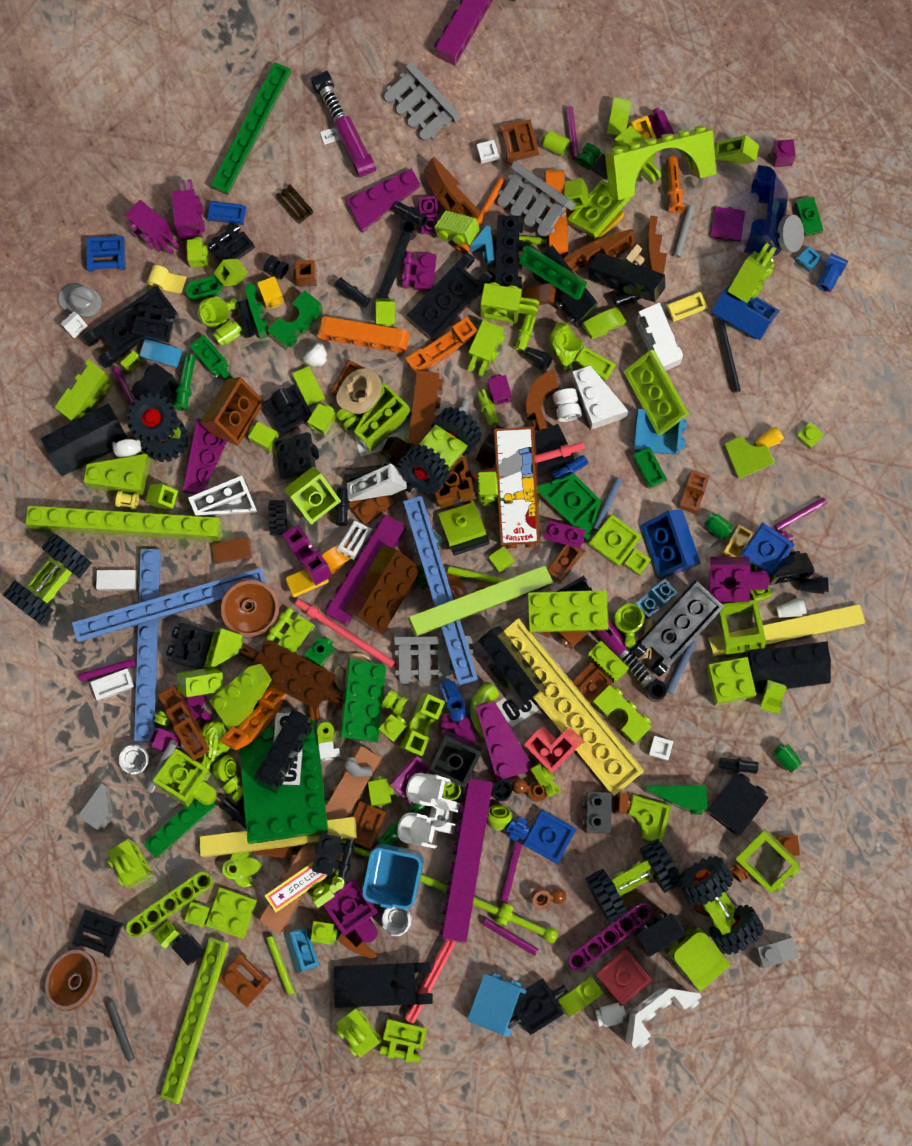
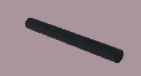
(728, 356)

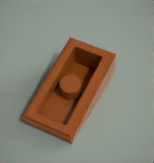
(232, 550)
(565, 562)

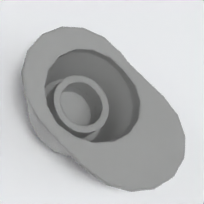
(80, 299)

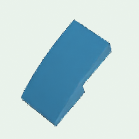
(160, 353)
(656, 598)

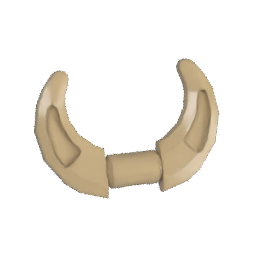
(339, 671)

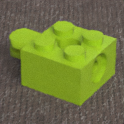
(648, 169)
(752, 275)
(505, 303)
(185, 780)
(130, 864)
(358, 1032)

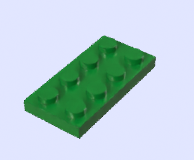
(362, 701)

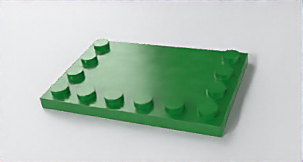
(294, 808)

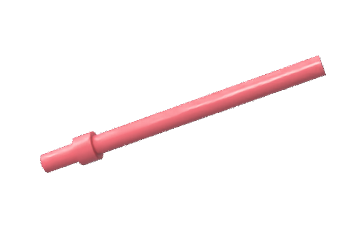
(564, 451)
(313, 612)

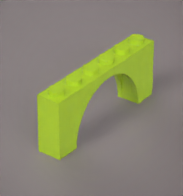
(626, 162)

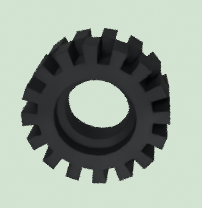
(277, 517)

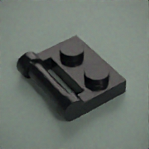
(101, 927)

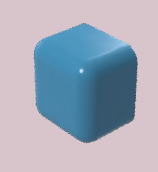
(393, 876)

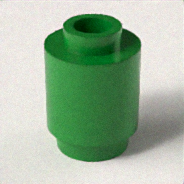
(719, 526)
(787, 757)

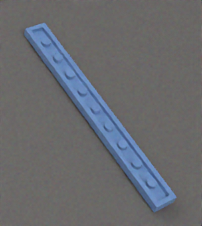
(439, 588)
(159, 607)
(147, 648)

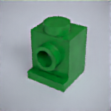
(320, 658)

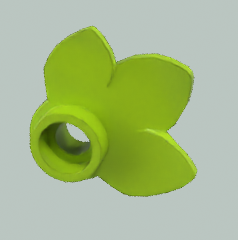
(244, 867)

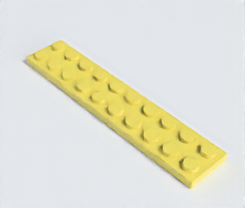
(569, 708)

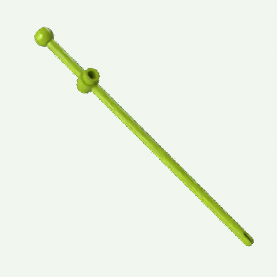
(503, 914)

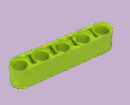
(160, 906)

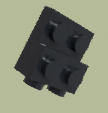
(189, 646)

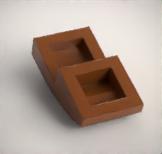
(694, 492)
(362, 949)

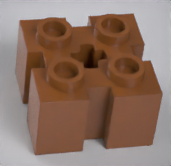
(462, 488)

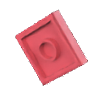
(623, 977)

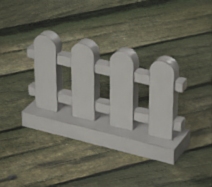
(419, 93)
(543, 200)
(424, 658)

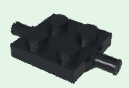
(537, 1006)

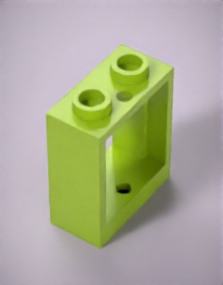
(742, 643)
(764, 836)

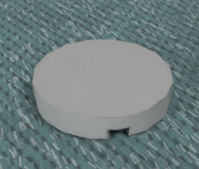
(791, 233)

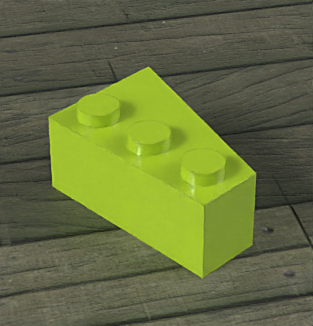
(382, 419)

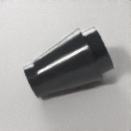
(538, 358)
(815, 585)

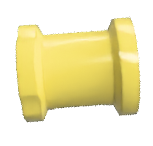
(127, 500)

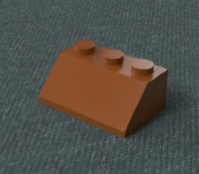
(232, 411)

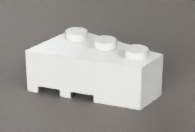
(658, 336)
(597, 399)
(224, 499)

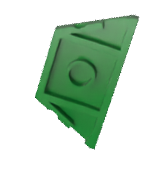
(572, 501)

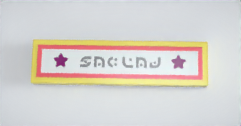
(294, 887)

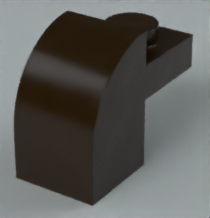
(395, 448)
(487, 451)

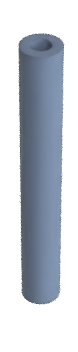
(607, 504)
(680, 667)

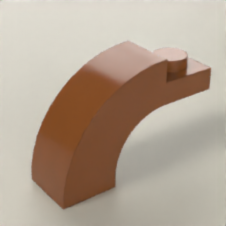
(538, 392)

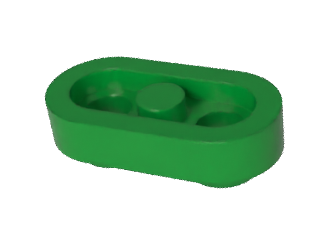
(204, 287)

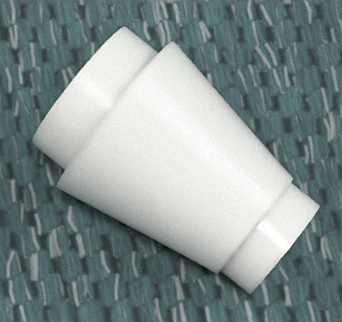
(793, 608)

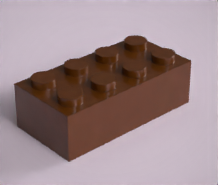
(382, 589)

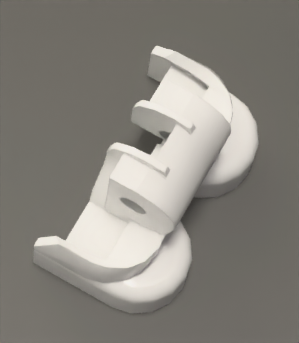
(427, 791)

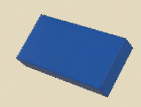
(226, 213)

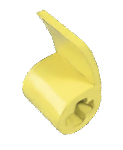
(166, 281)

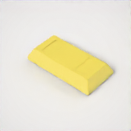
(687, 306)

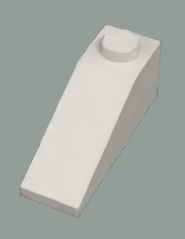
(377, 484)

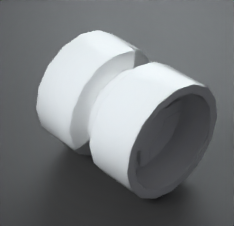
(567, 405)

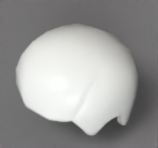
(127, 448)
(133, 759)
(396, 921)

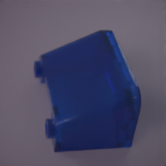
(775, 194)

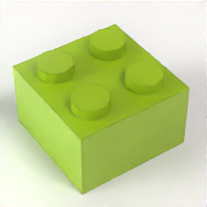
(312, 495)
(731, 681)

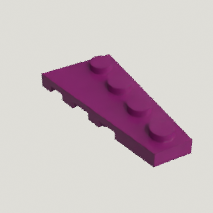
(377, 200)
(203, 458)
(503, 747)

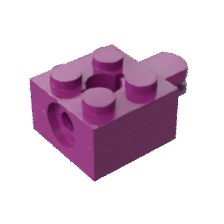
(188, 212)
(151, 228)
(733, 579)
(353, 912)

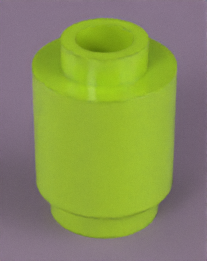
(227, 333)

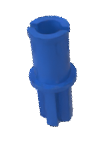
(570, 468)

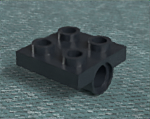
(287, 409)
(296, 455)

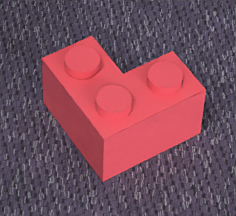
(553, 751)

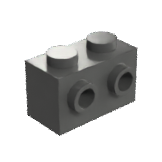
(597, 812)

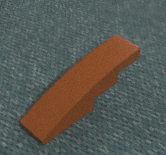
(610, 245)
(655, 258)
(184, 723)

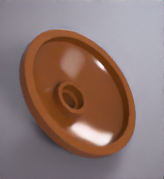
(253, 619)
(71, 980)

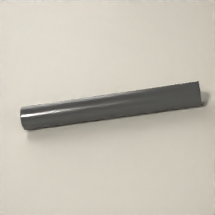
(120, 1031)

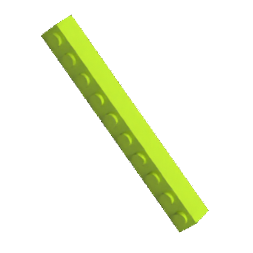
(124, 523)

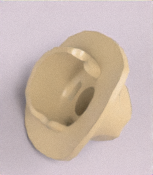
(359, 391)

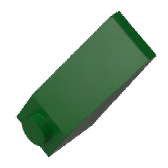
(683, 797)

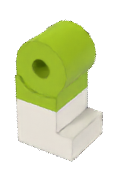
(326, 742)

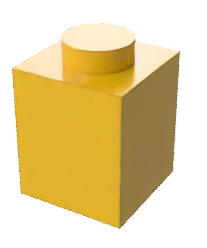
(271, 293)

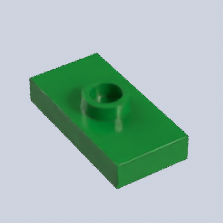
(809, 216)
(649, 467)

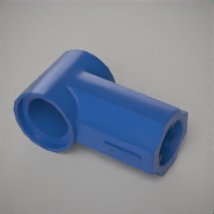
(833, 269)
(453, 700)

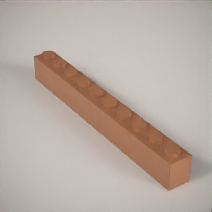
(341, 805)

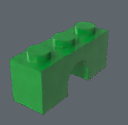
(285, 332)

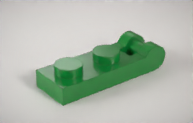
(256, 309)

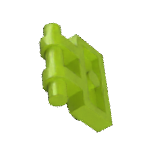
(296, 633)
(326, 888)
(406, 1035)

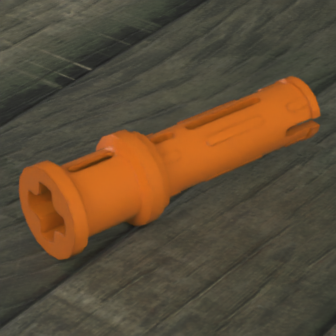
(675, 192)

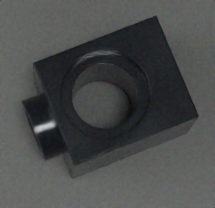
(188, 948)

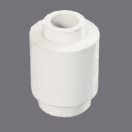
(610, 1015)

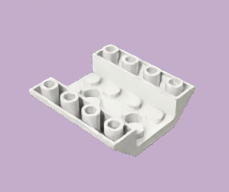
(636, 1032)

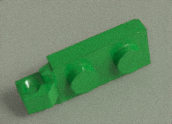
(211, 357)

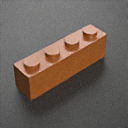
(424, 405)

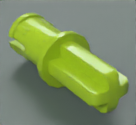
(525, 333)
(488, 408)

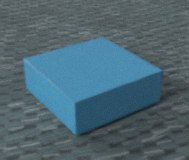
(809, 258)

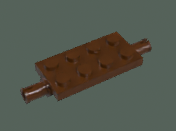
(294, 674)

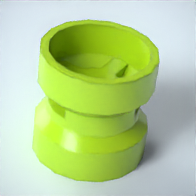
(349, 419)
(391, 700)
(235, 789)
(451, 791)

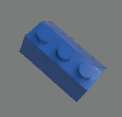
(752, 317)
(670, 543)

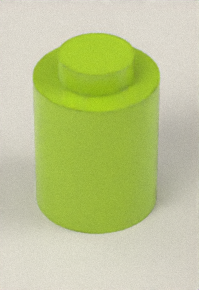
(555, 142)

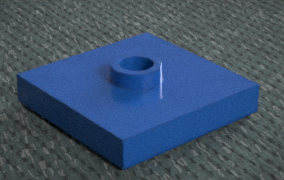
(767, 549)
(549, 837)

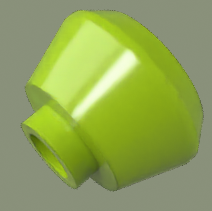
(225, 768)
(499, 817)

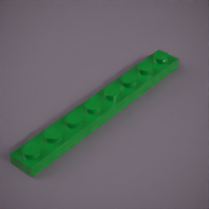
(251, 128)

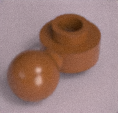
(520, 786)
(557, 896)

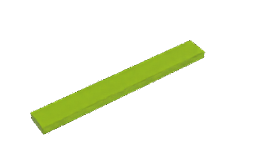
(480, 601)
(194, 1020)

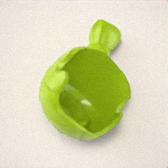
(215, 311)
(629, 619)

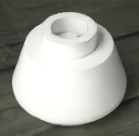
(315, 355)

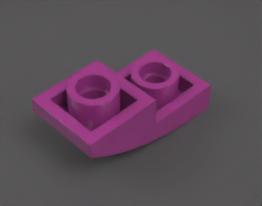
(429, 207)

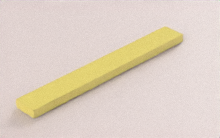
(798, 627)
(237, 841)

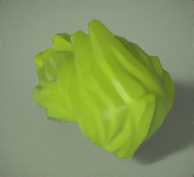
(564, 344)
(213, 734)

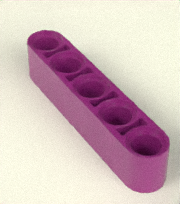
(619, 934)

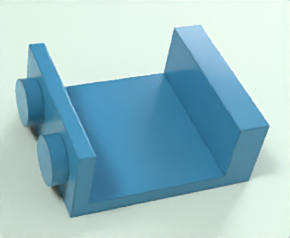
(667, 443)
(495, 1004)

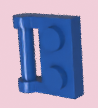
(106, 247)

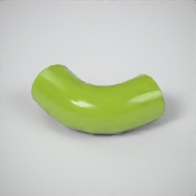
(485, 693)

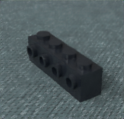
(508, 250)
(626, 277)
(284, 751)

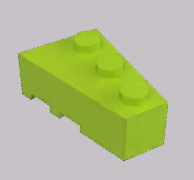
(85, 393)
(119, 474)
(240, 696)

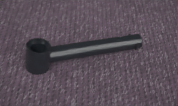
(397, 257)

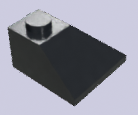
(793, 568)

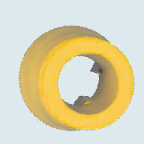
(770, 438)

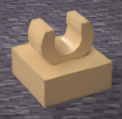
(633, 256)

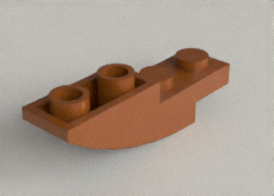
(446, 190)

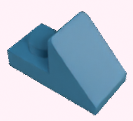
(484, 243)

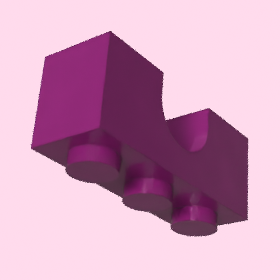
(309, 559)

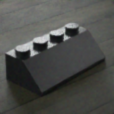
(576, 310)
(84, 439)
(791, 666)
(508, 668)

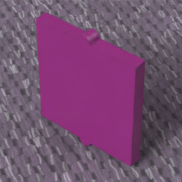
(727, 224)

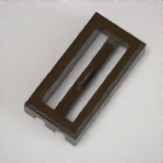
(285, 192)

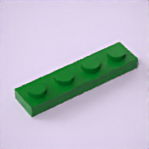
(553, 272)
(177, 827)

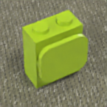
(697, 958)

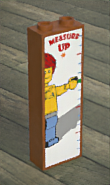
(517, 486)

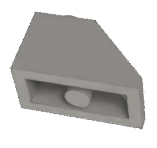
(98, 809)
(776, 952)

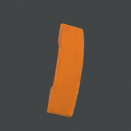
(442, 347)
(257, 721)

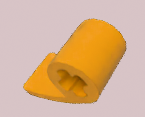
(336, 560)

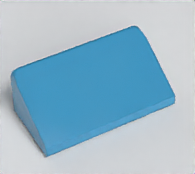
(301, 950)

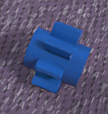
(517, 828)

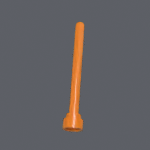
(483, 212)

